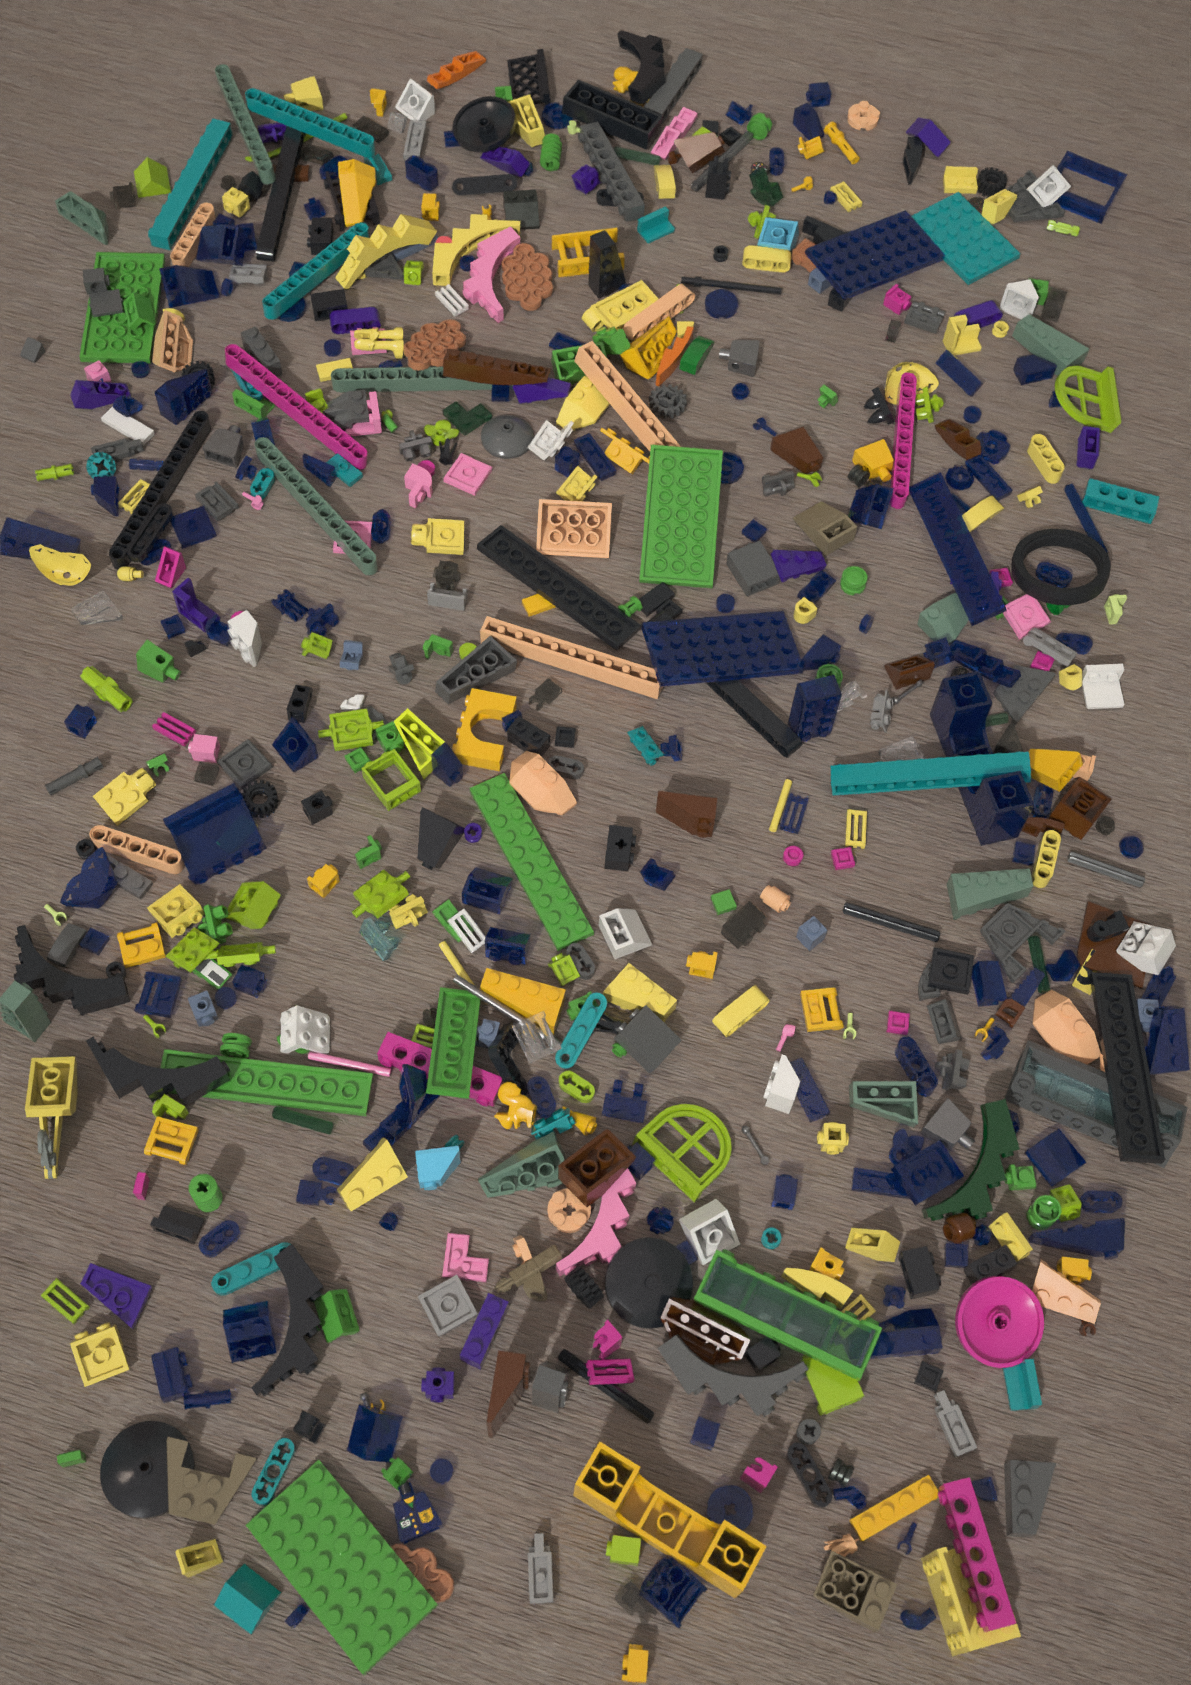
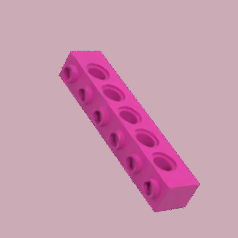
(395, 1044)
(1002, 1614)

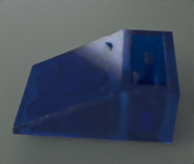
(222, 244)
(188, 285)
(183, 395)

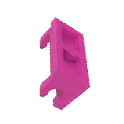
(609, 1340)
(757, 1476)

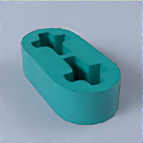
(265, 484)

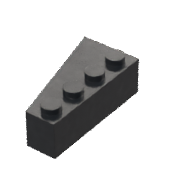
(604, 265)

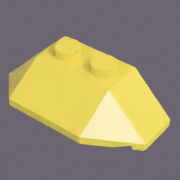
(582, 405)

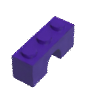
(483, 1331)

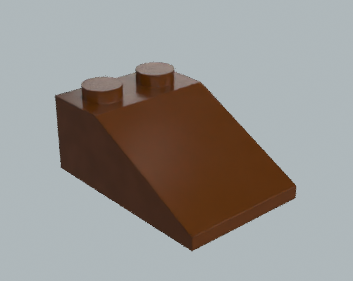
(1080, 808)
(688, 812)
(595, 1167)

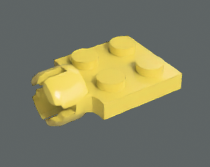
(439, 536)
(125, 795)

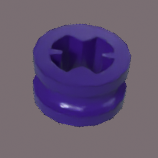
(473, 826)

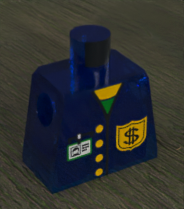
(414, 1515)

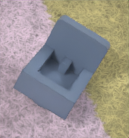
(352, 655)

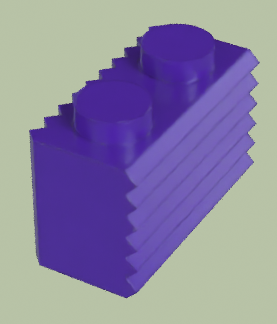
(1088, 447)

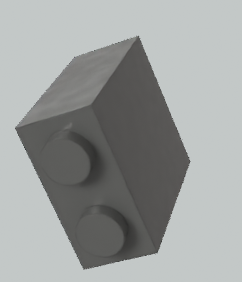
(753, 568)
(646, 1038)

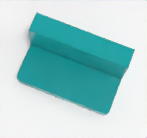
(382, 173)
(655, 225)
(1022, 1386)

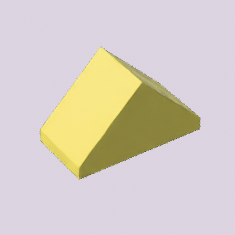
(198, 1557)

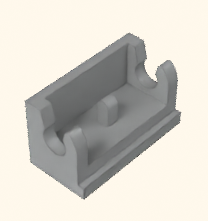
(447, 598)

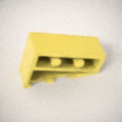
(528, 122)

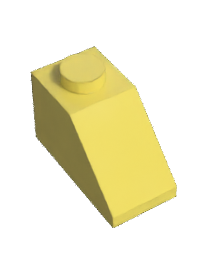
(998, 205)
(873, 1244)

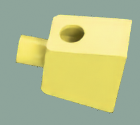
(305, 94)

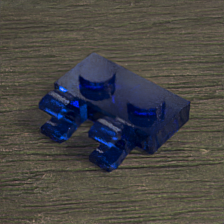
(624, 1107)

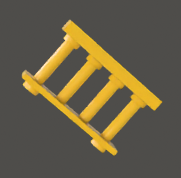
(578, 265)

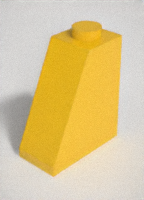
(1054, 767)

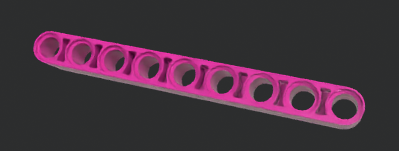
(903, 440)

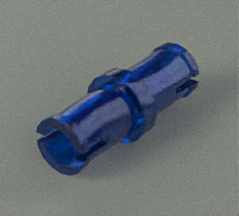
(207, 1399)

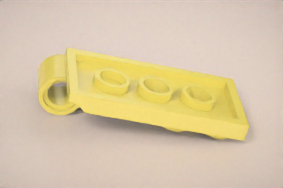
(612, 313)

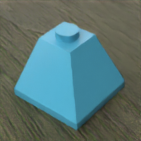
(779, 234)
(436, 1166)

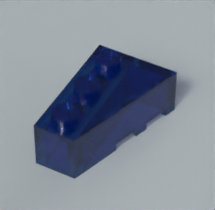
(1167, 1041)

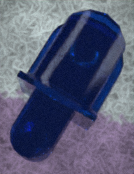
(289, 605)

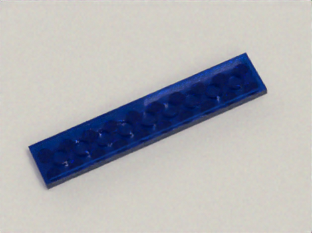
(957, 549)

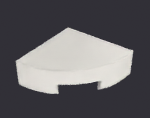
(353, 703)

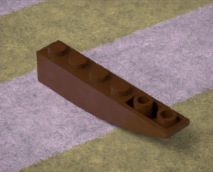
(491, 370)

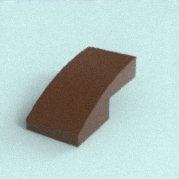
(1035, 825)

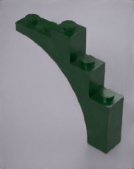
(973, 1194)

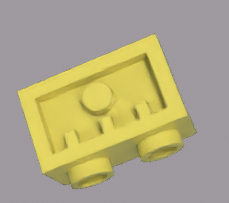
(960, 180)

